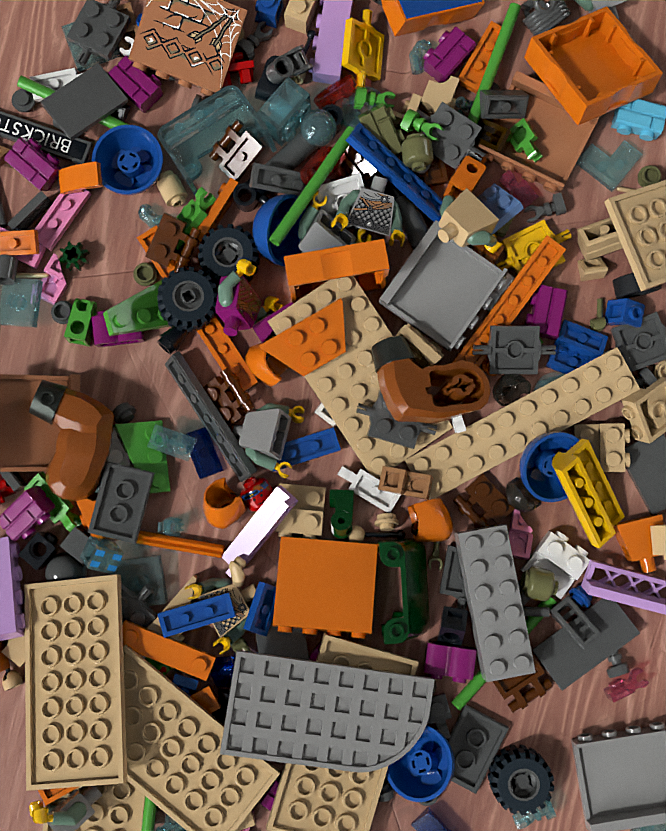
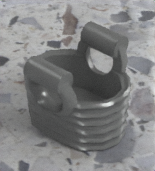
(545, 15)

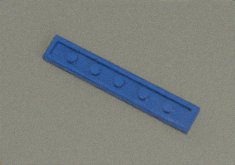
(395, 171)

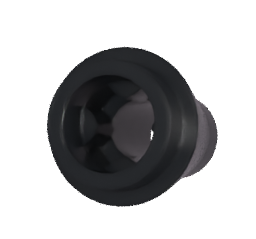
(172, 339)

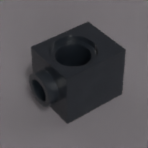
(31, 554)
(452, 626)

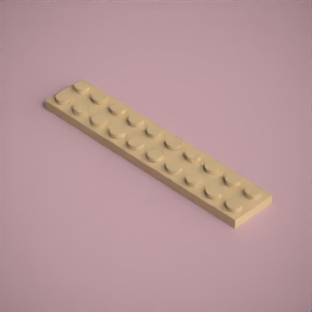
(515, 425)

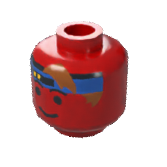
(255, 492)

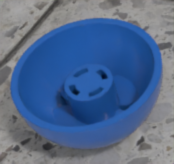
(122, 149)
(266, 222)
(537, 467)
(415, 777)

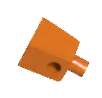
(466, 176)
(636, 541)

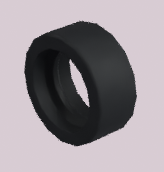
(627, 287)

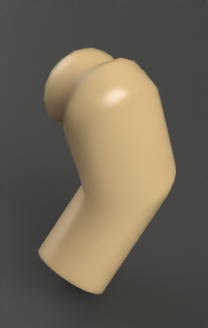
(236, 571)

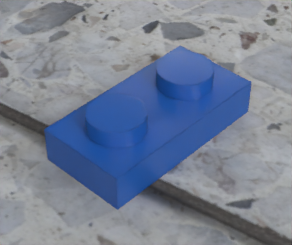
(261, 609)

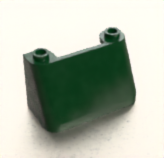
(415, 617)

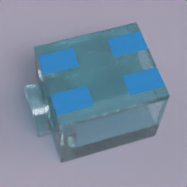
(101, 555)

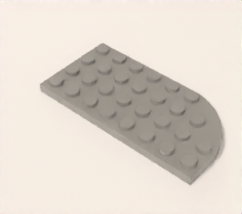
(323, 713)

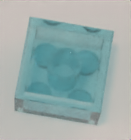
(285, 111)

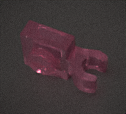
(520, 191)
(621, 688)

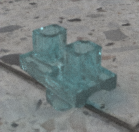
(172, 442)

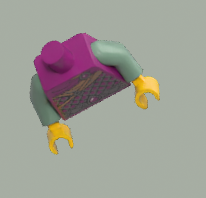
(239, 303)

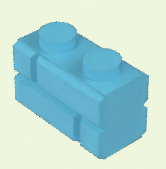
(640, 119)

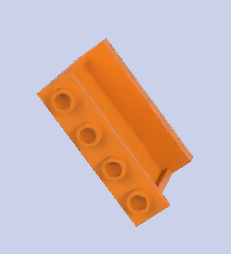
(325, 587)

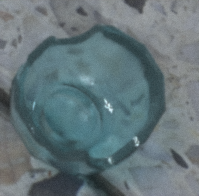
(318, 127)

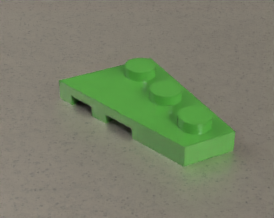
(136, 313)
(135, 442)

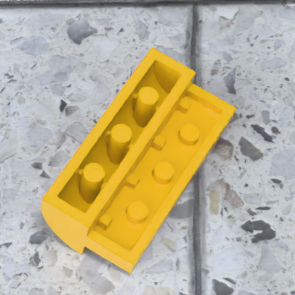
(588, 491)

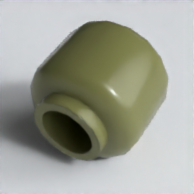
(417, 152)
(539, 583)

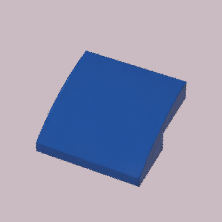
(575, 347)

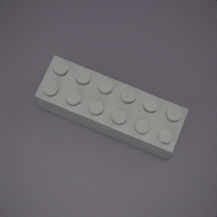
(494, 602)

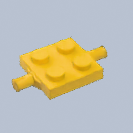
(363, 49)
(523, 244)

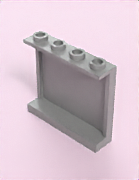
(442, 289)
(622, 777)

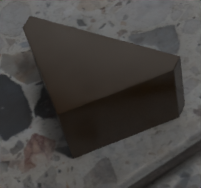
(494, 136)

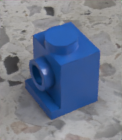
(269, 11)

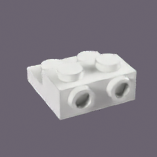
(337, 191)
(559, 557)

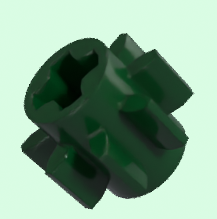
(74, 250)

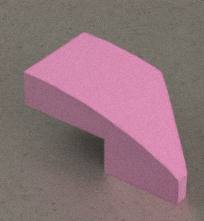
(55, 284)
(520, 537)

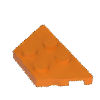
(310, 341)

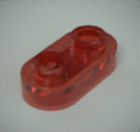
(342, 88)
(314, 163)

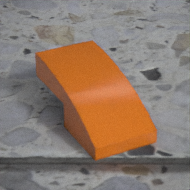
(80, 177)

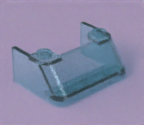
(198, 129)

